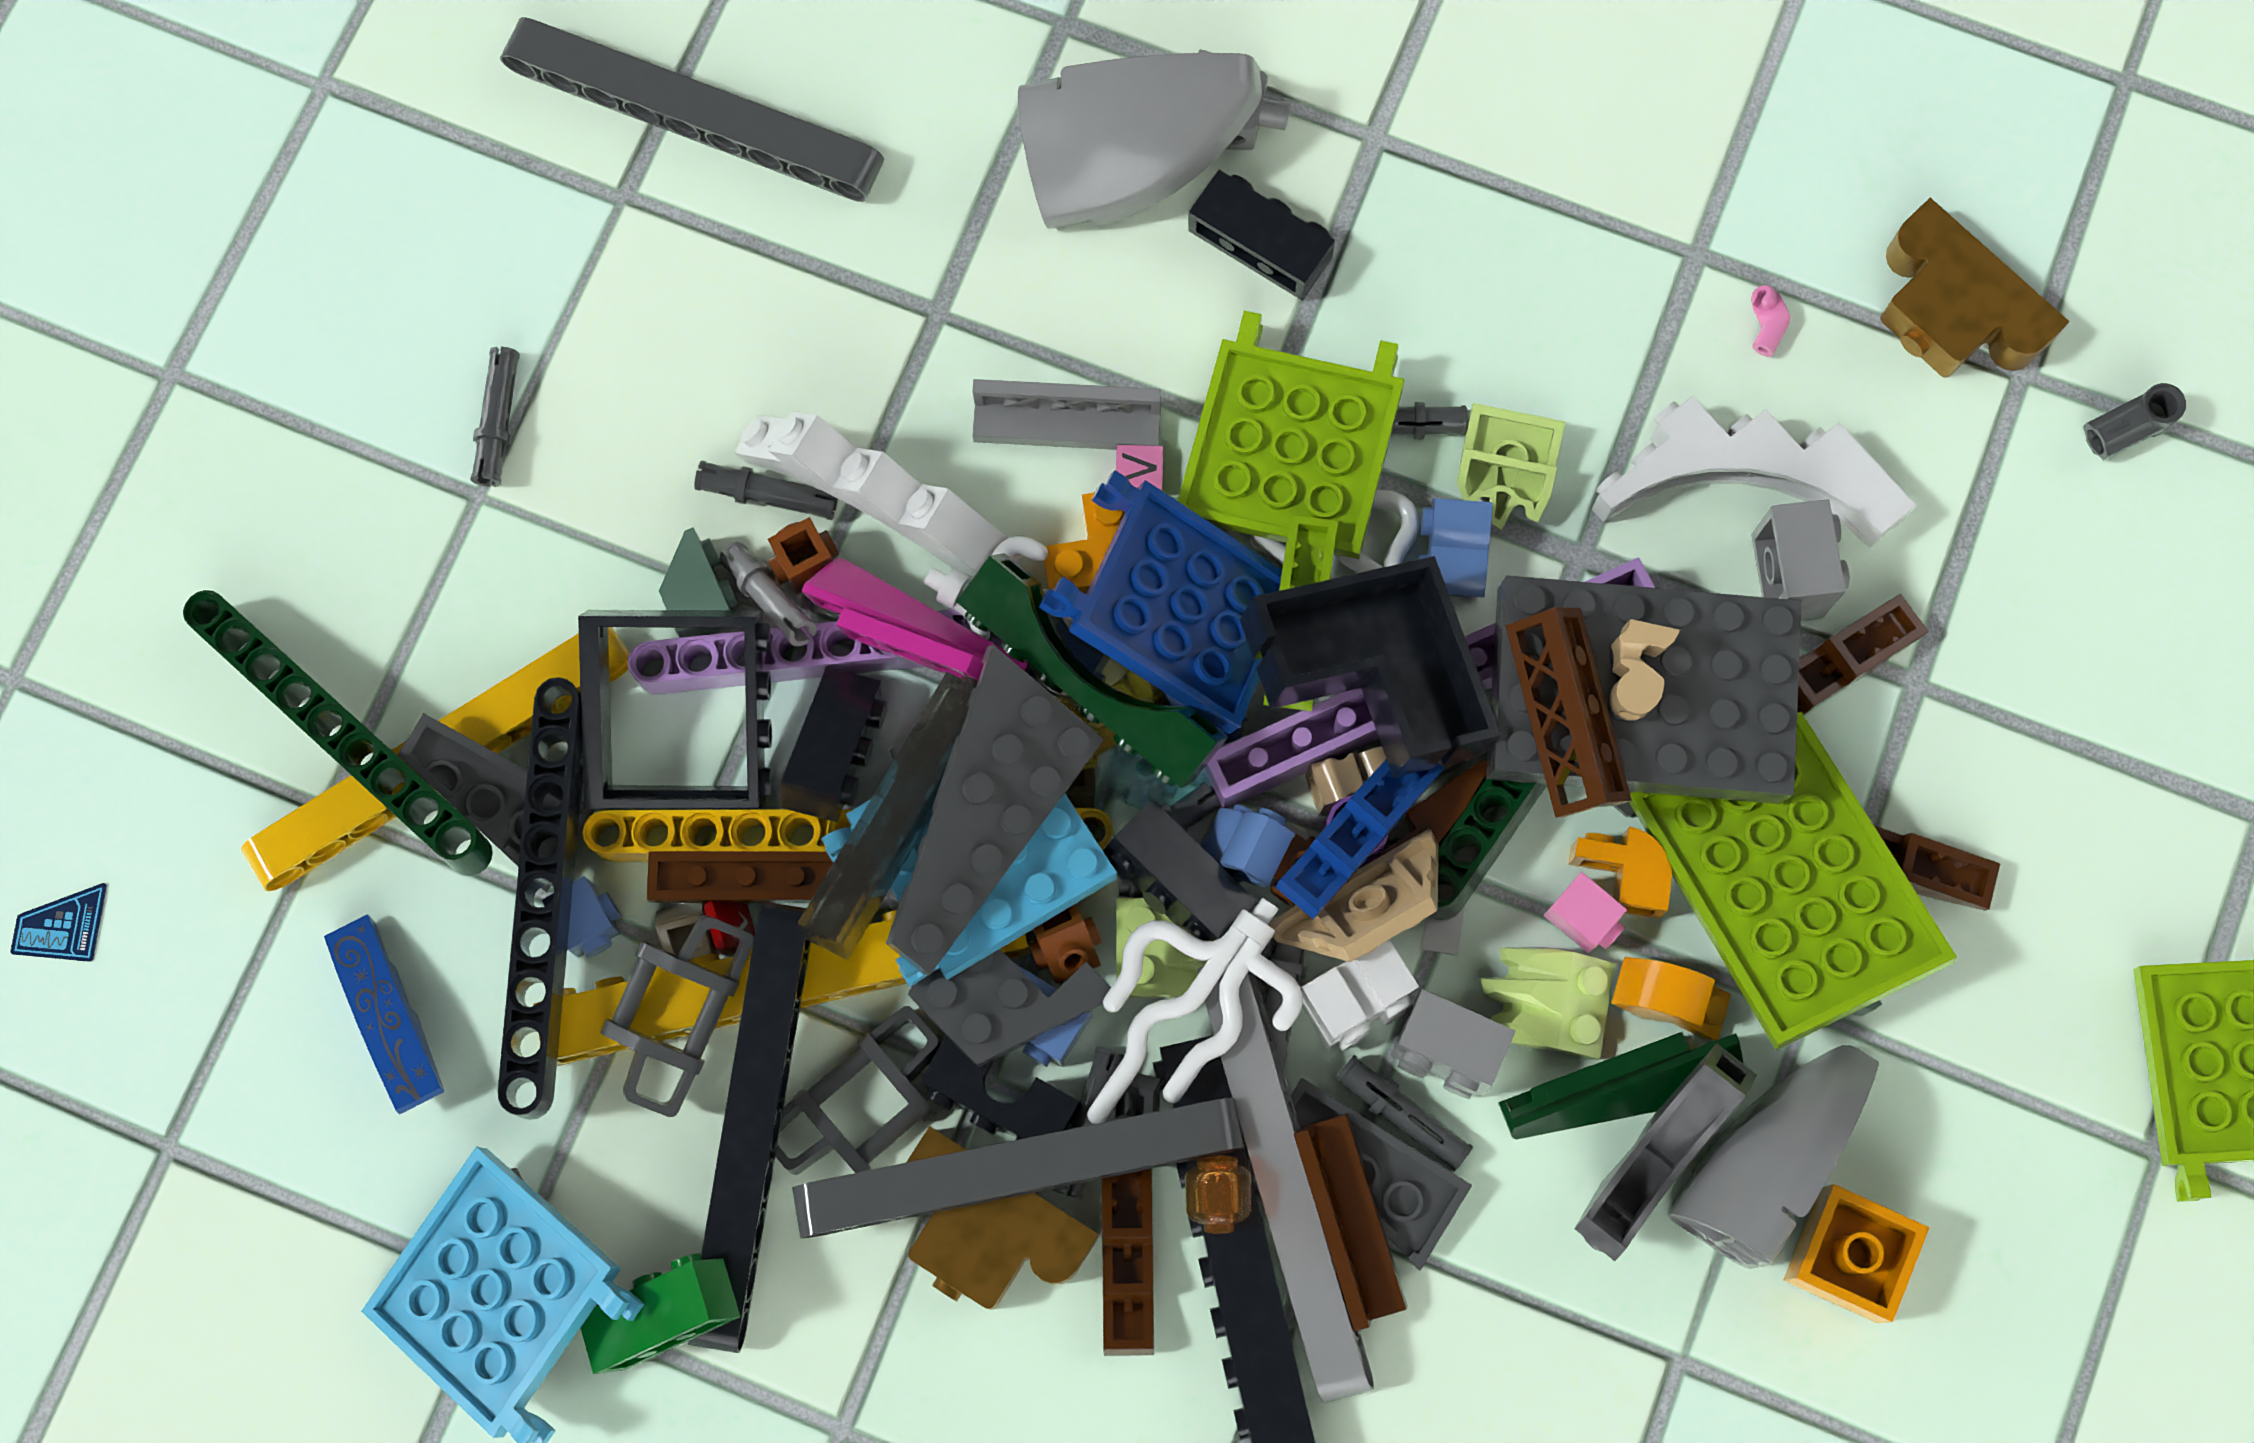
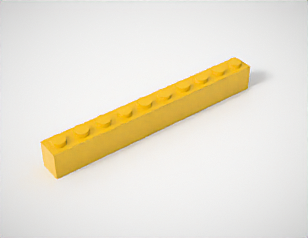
(675, 1002)

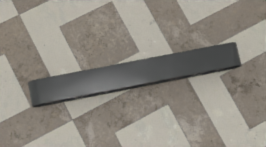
(692, 109)
(1017, 1168)

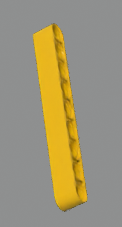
(351, 812)

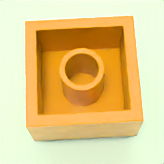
(1856, 1254)

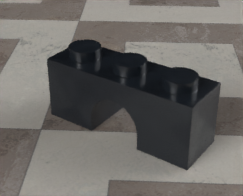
(958, 1081)

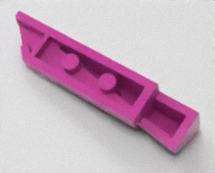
(896, 622)

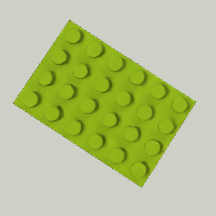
(1798, 896)

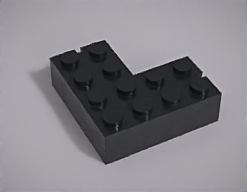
(1392, 639)

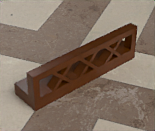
(1584, 710)
(735, 876)
(1350, 1220)

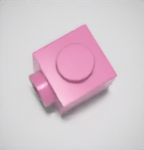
(1587, 914)

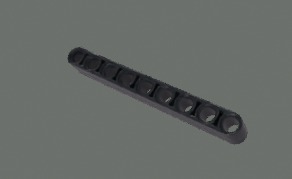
(551, 919)
(755, 1110)

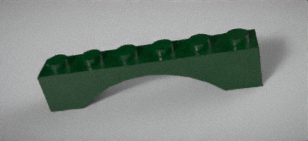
(1169, 737)

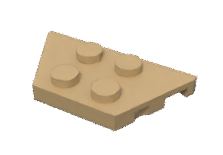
(1371, 906)

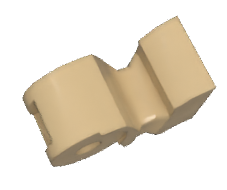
(1639, 684)
(1337, 779)

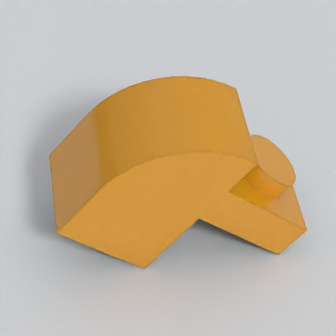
(1640, 868)
(1671, 995)

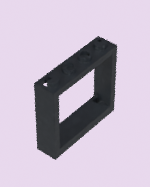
(596, 715)

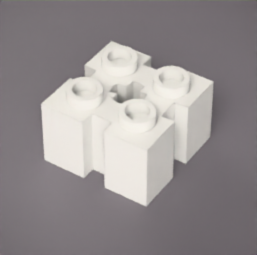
(1358, 993)

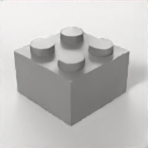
(1801, 556)
(1451, 1045)

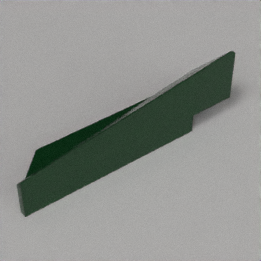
(1610, 1089)

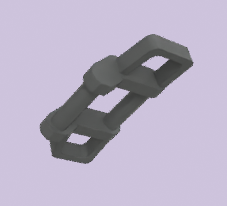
(867, 1051)
(690, 1057)

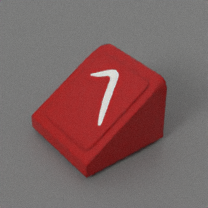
(732, 913)

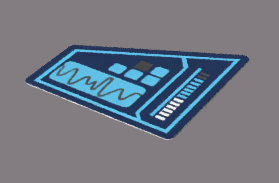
(62, 927)

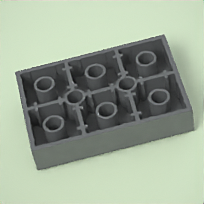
(1724, 702)

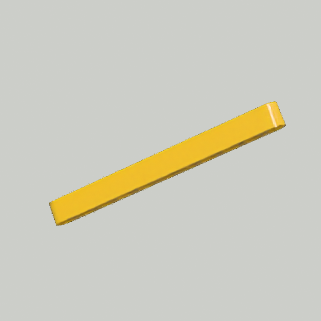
(730, 827)

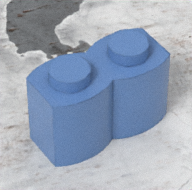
(1459, 542)
(1248, 843)

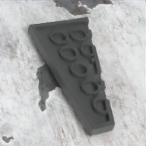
(996, 791)

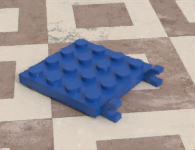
(1171, 602)

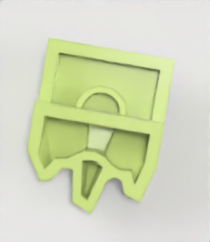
(1509, 461)
(1164, 969)
(1553, 999)

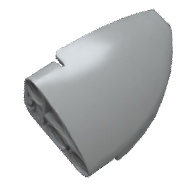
(1131, 130)
(1776, 1158)

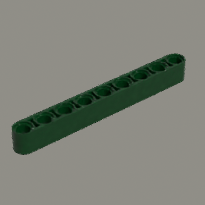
(349, 744)

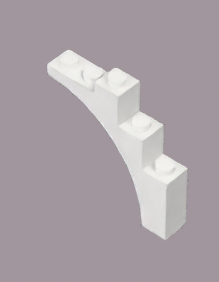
(1760, 453)
(873, 483)

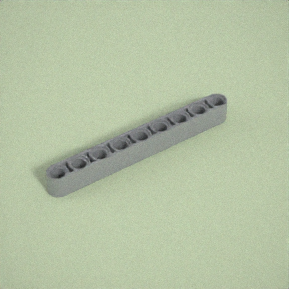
(1268, 1127)

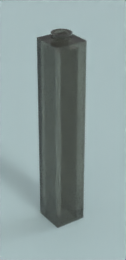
(888, 825)

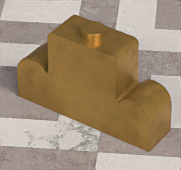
(1962, 298)
(986, 1244)

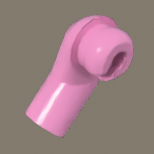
(1772, 318)

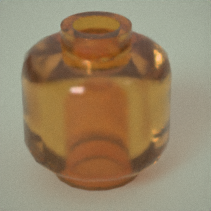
(1218, 1193)

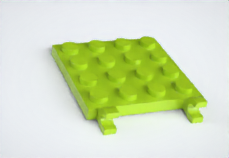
(1291, 440)
(2199, 1065)

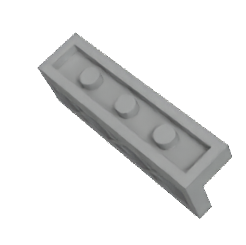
(1065, 414)

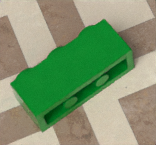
(675, 1310)

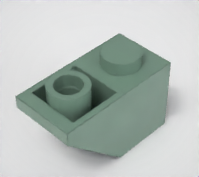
(693, 582)

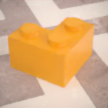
(1081, 559)

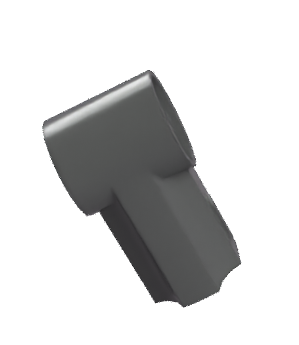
(2134, 421)

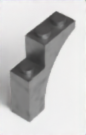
(1664, 1151)

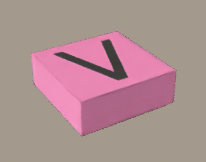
(1140, 464)

